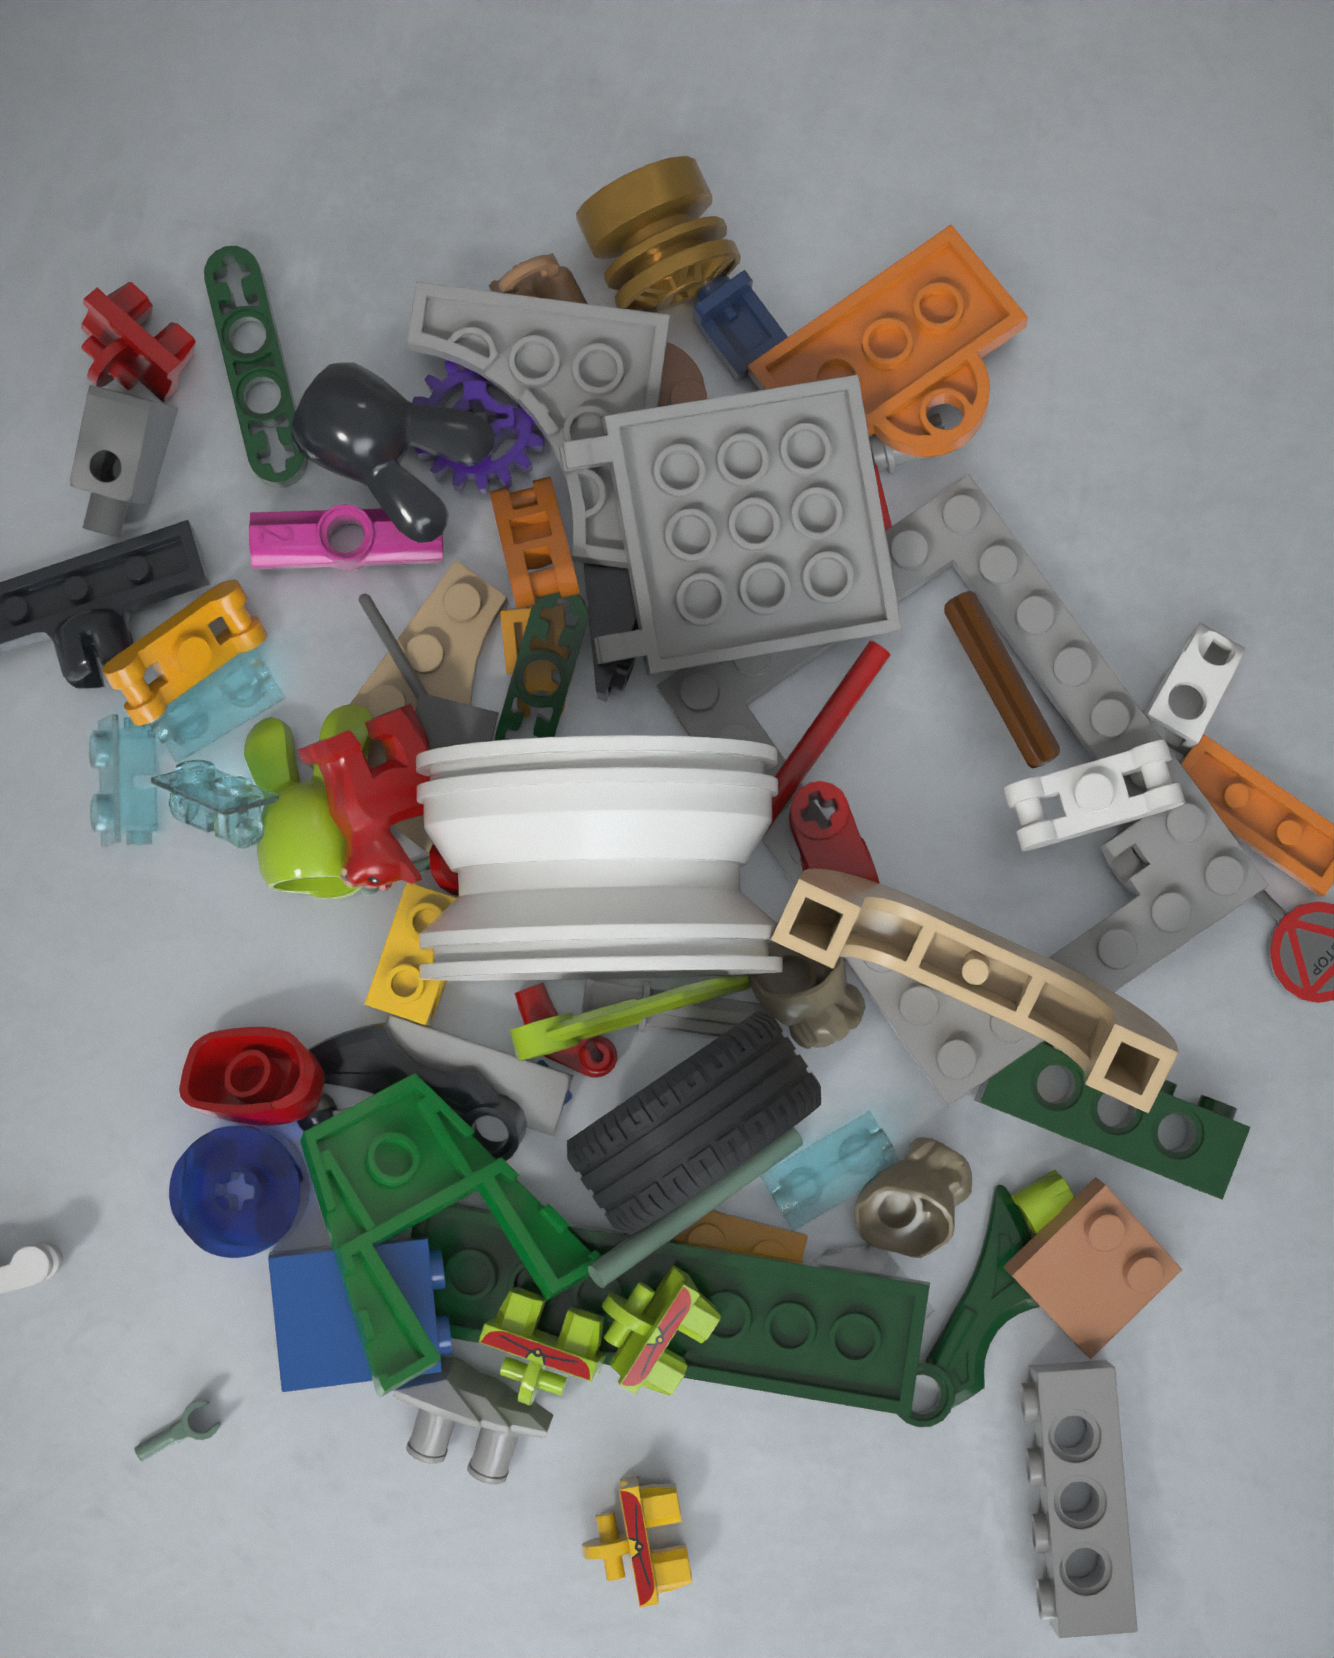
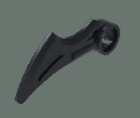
(373, 1061)

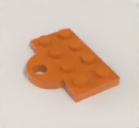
(912, 342)

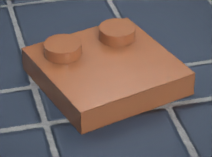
(1093, 1268)

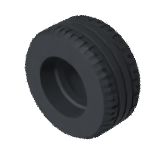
(694, 1123)

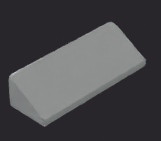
(533, 1086)

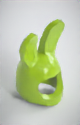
(300, 840)

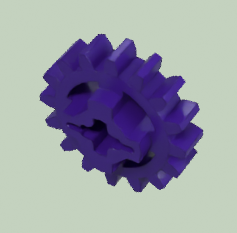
(504, 420)

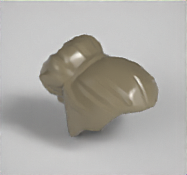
(809, 998)
(914, 1200)

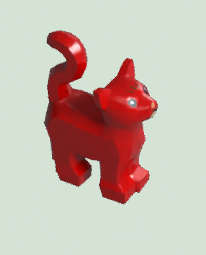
(373, 799)

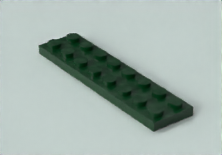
(781, 1322)

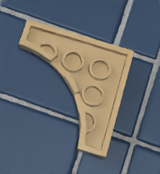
(444, 650)

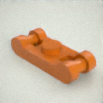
(533, 539)

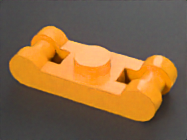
(184, 651)

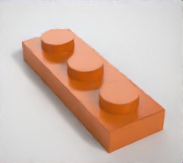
(1264, 815)

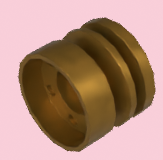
(657, 234)

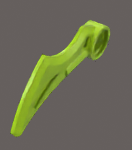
(568, 1030)

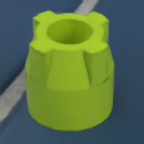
(1042, 1200)

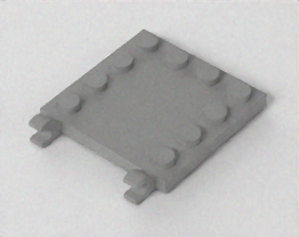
(746, 524)

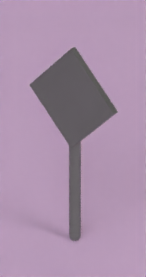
(442, 720)

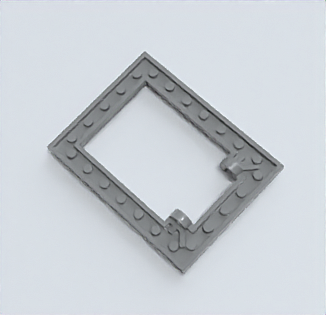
(1191, 857)

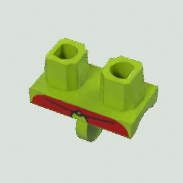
(648, 1324)
(516, 1333)

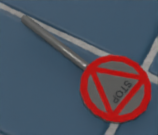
(1302, 948)

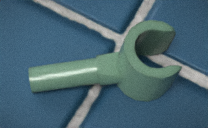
(176, 1433)

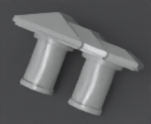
(475, 1401)

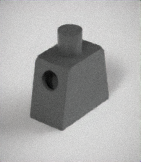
(126, 429)

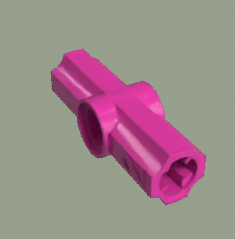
(304, 539)

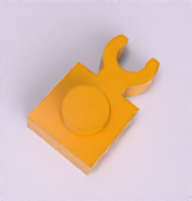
(539, 672)

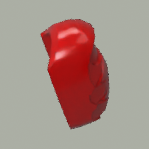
(252, 1077)

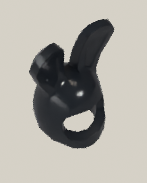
(363, 430)

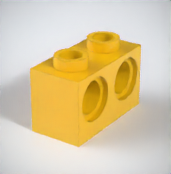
(397, 979)

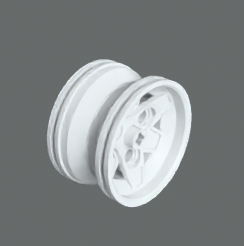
(598, 857)

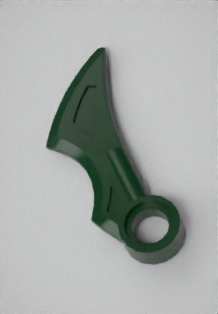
(984, 1307)

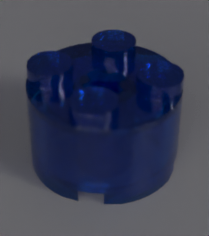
(212, 1214)

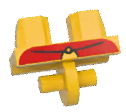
(653, 1569)

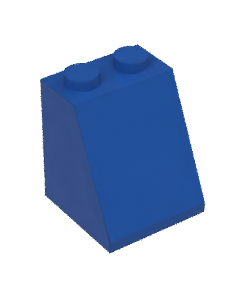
(314, 1318)

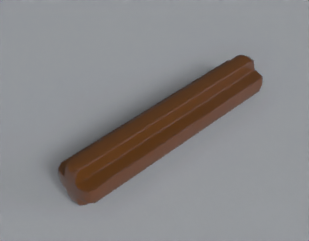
(1001, 679)

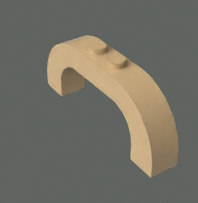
(1102, 1032)

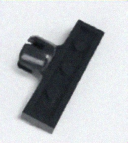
(90, 598)

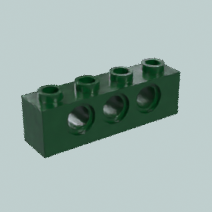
(1200, 1163)

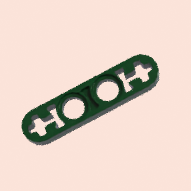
(251, 368)

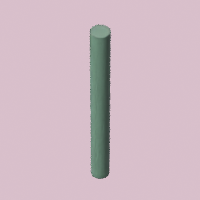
(670, 1225)

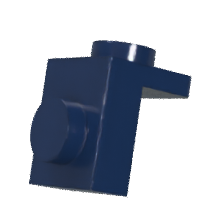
(736, 322)

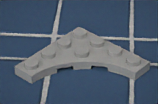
(563, 368)

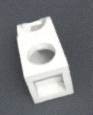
(1193, 688)

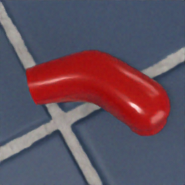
(592, 1057)

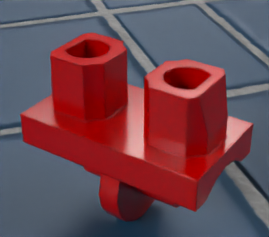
(127, 350)

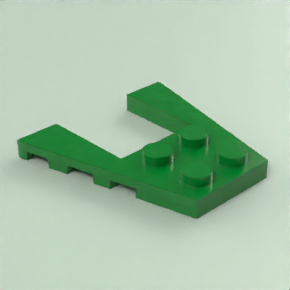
(394, 1167)

